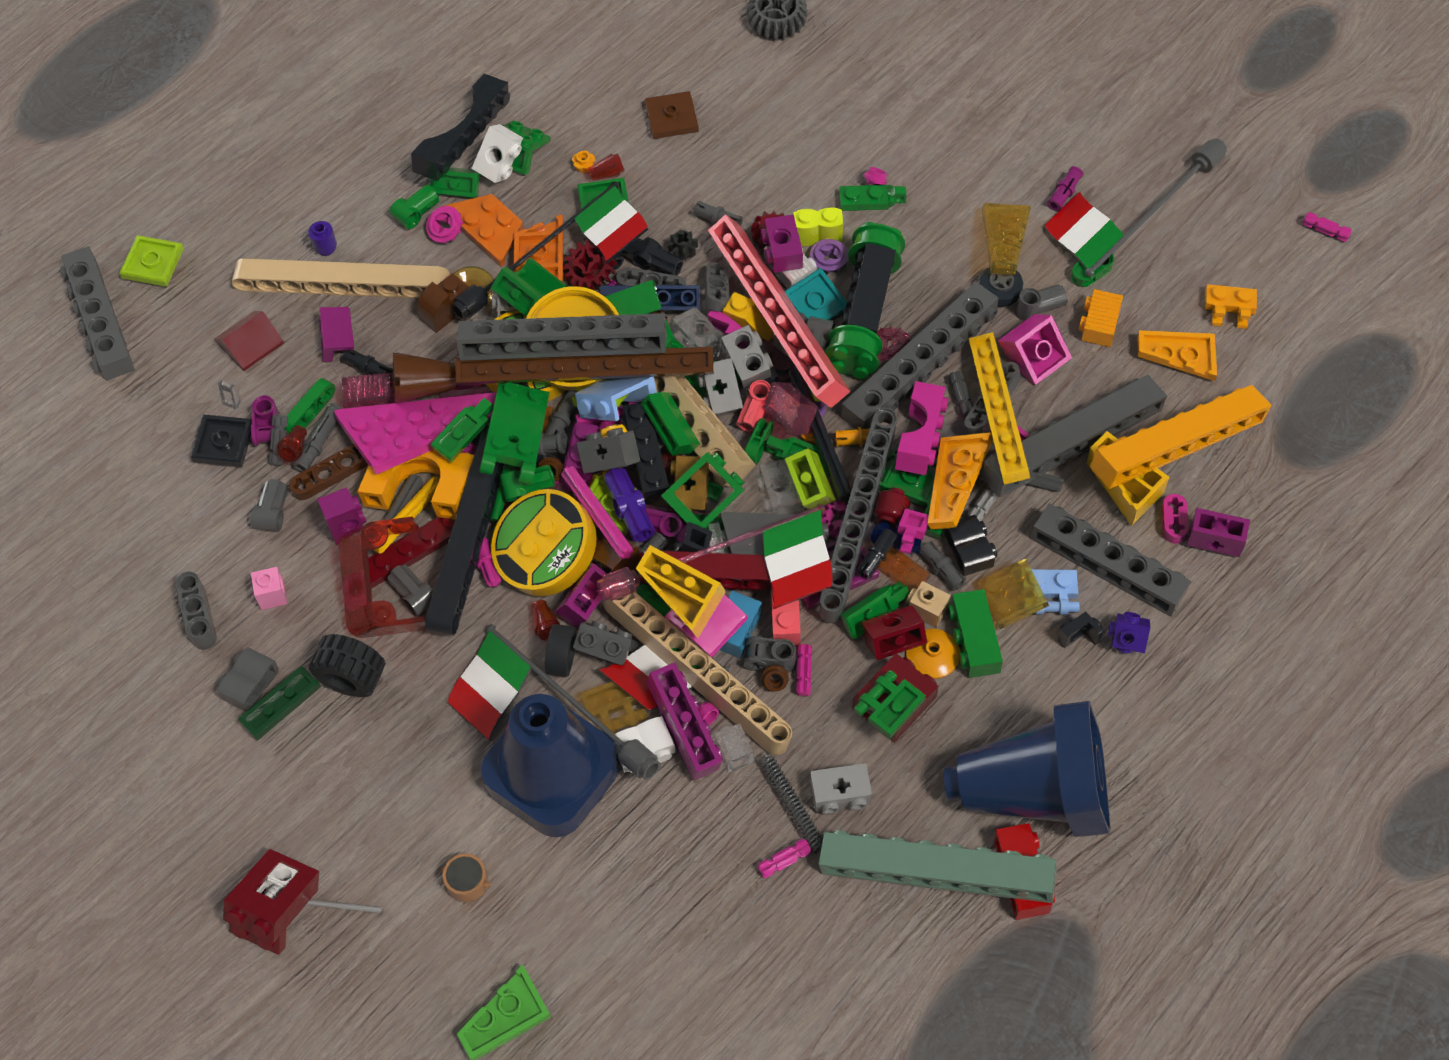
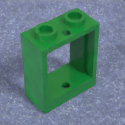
(684, 510)

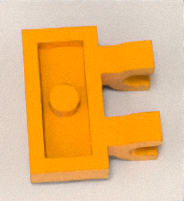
(1230, 299)

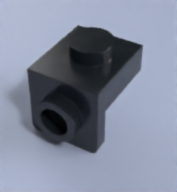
(1074, 629)

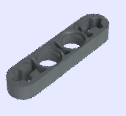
(972, 421)

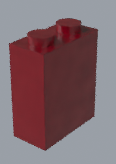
(905, 670)

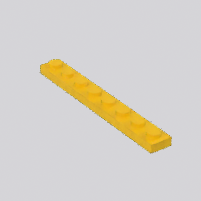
(999, 409)

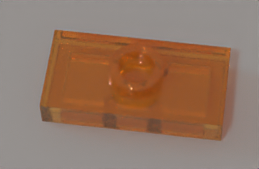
(903, 569)

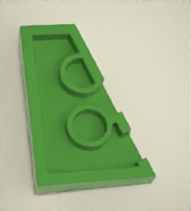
(507, 1015)

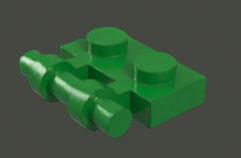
(895, 709)

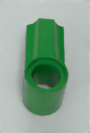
(410, 211)
(513, 489)

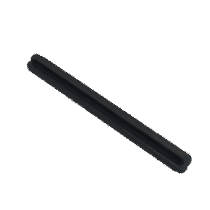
(823, 441)

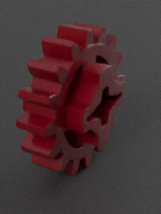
(587, 264)

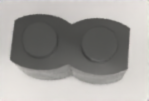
(247, 679)

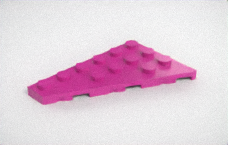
(402, 431)

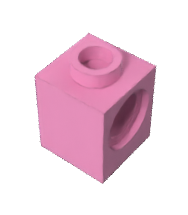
(269, 588)

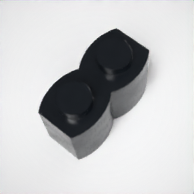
(971, 546)

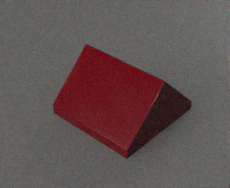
(250, 339)

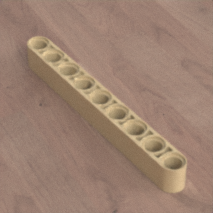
(335, 278)
(702, 678)

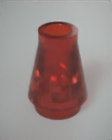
(607, 167)
(292, 444)
(543, 619)

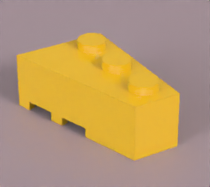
(1134, 495)
(682, 588)

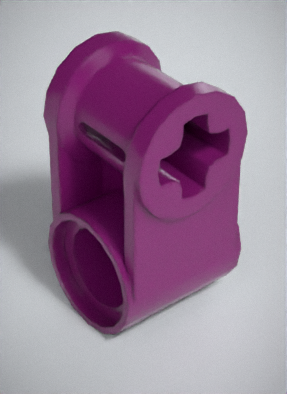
(262, 422)

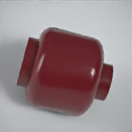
(890, 506)

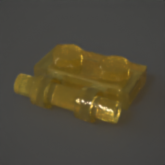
(610, 699)

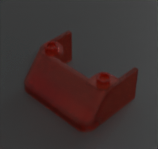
(363, 615)

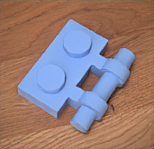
(1060, 585)

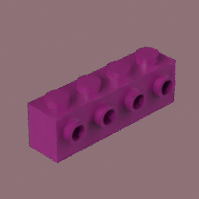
(684, 721)

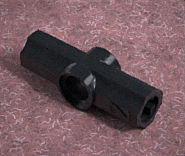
(649, 254)

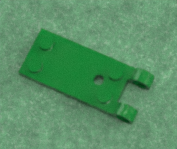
(515, 417)

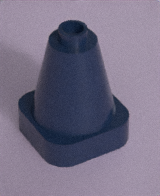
(549, 766)
(1039, 774)

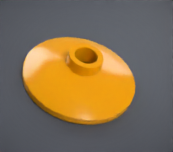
(938, 663)

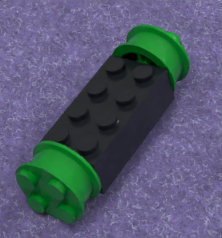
(874, 256)

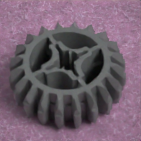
(777, 17)

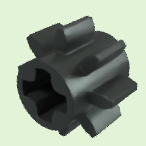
(683, 244)

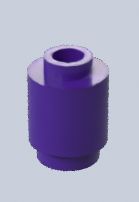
(322, 238)

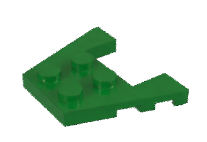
(916, 486)

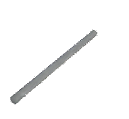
(345, 906)

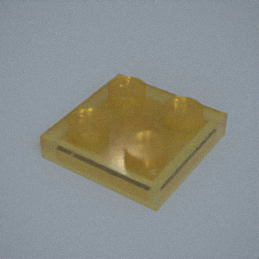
(1013, 593)

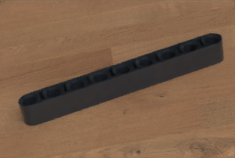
(464, 546)

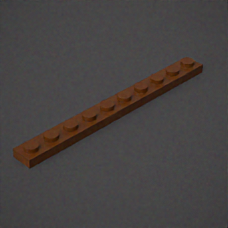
(672, 363)

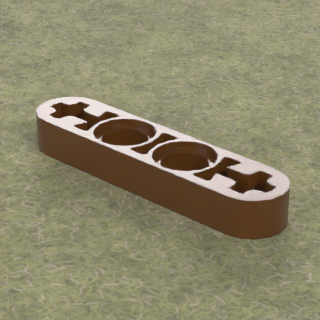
(332, 464)

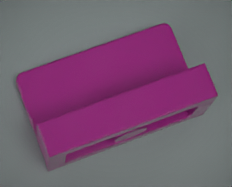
(335, 331)

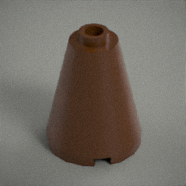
(421, 377)

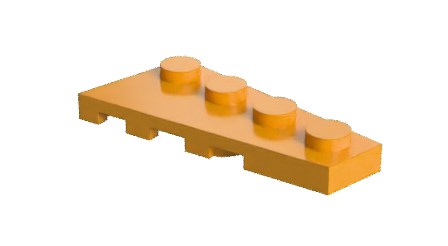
(955, 475)

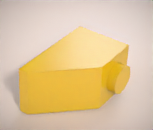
(745, 312)

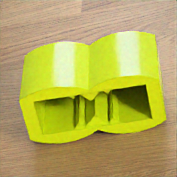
(819, 225)

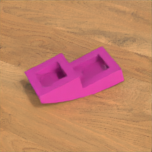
(725, 325)

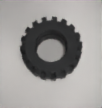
(347, 665)

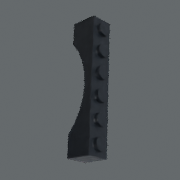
(437, 154)

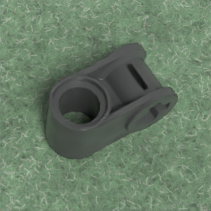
(768, 653)

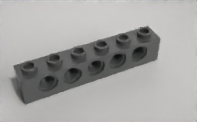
(97, 314)
(1117, 571)

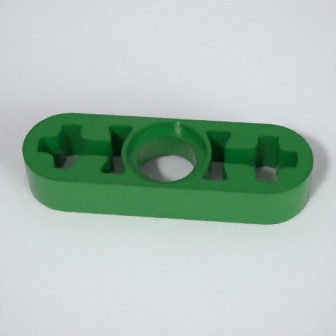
(310, 404)

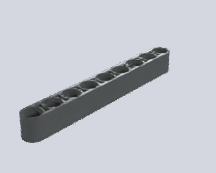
(861, 502)

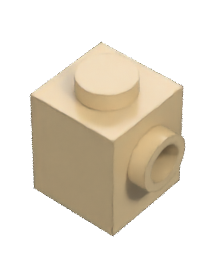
(929, 603)

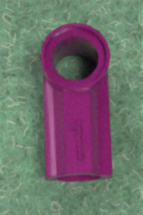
(662, 519)

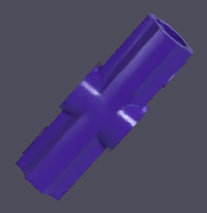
(629, 504)

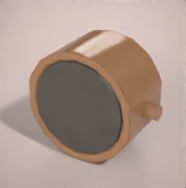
(465, 877)

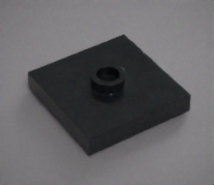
(222, 440)

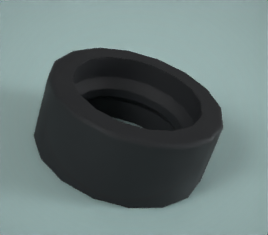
(560, 650)

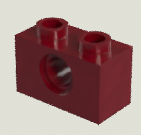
(894, 632)

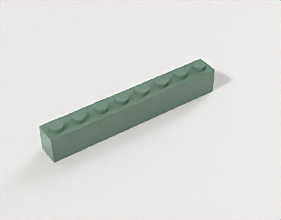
(938, 866)

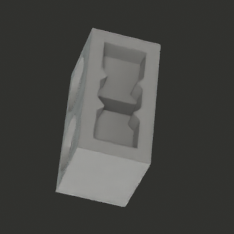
(744, 357)

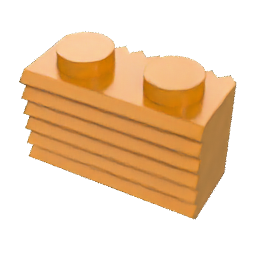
(1102, 317)

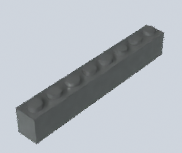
(1080, 430)

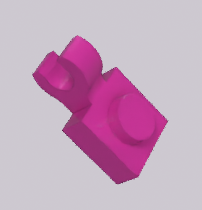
(912, 526)

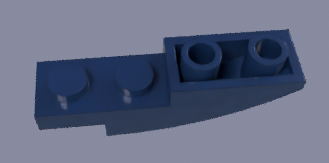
(670, 296)

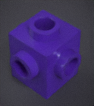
(1129, 632)

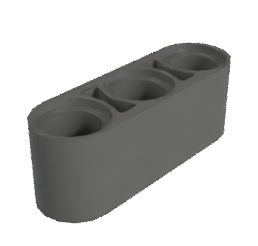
(199, 620)

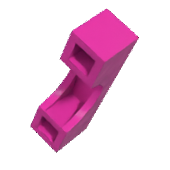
(916, 447)

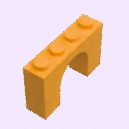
(379, 489)

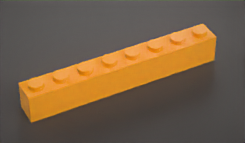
(1179, 436)

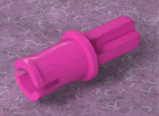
(487, 566)

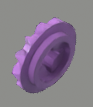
(825, 248)

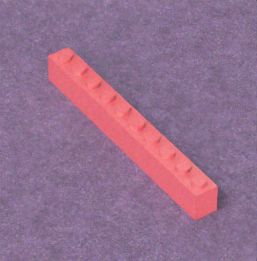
(779, 312)

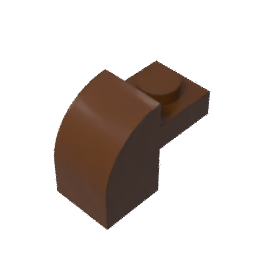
(436, 301)

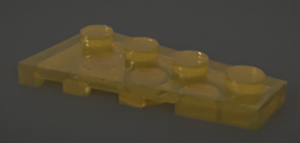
(1004, 235)

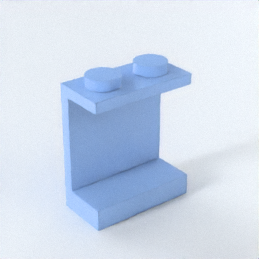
(599, 399)

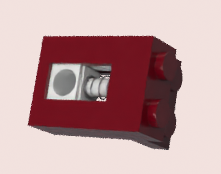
(270, 900)

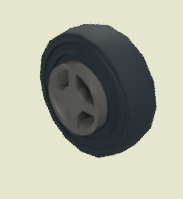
(1010, 284)

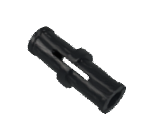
(366, 364)

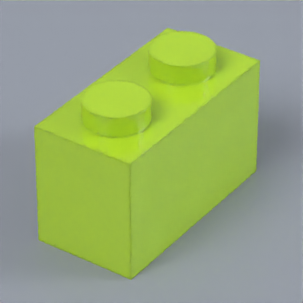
(809, 479)

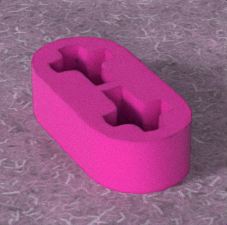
(1169, 518)

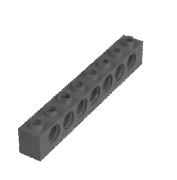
(941, 330)
(562, 337)

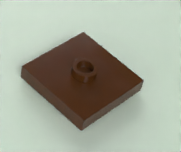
(671, 115)

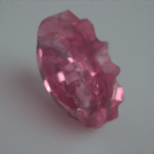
(888, 334)

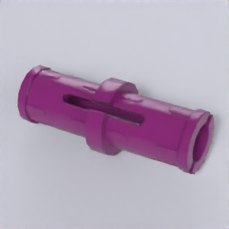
(1065, 188)

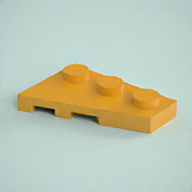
(1180, 350)

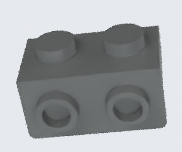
(604, 644)

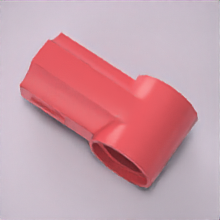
(752, 408)

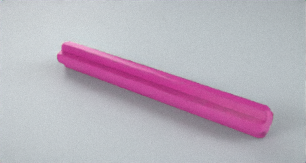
(597, 512)

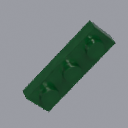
(279, 703)

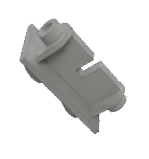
(500, 304)

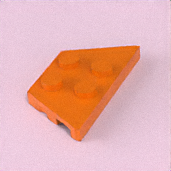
(489, 225)
(550, 255)

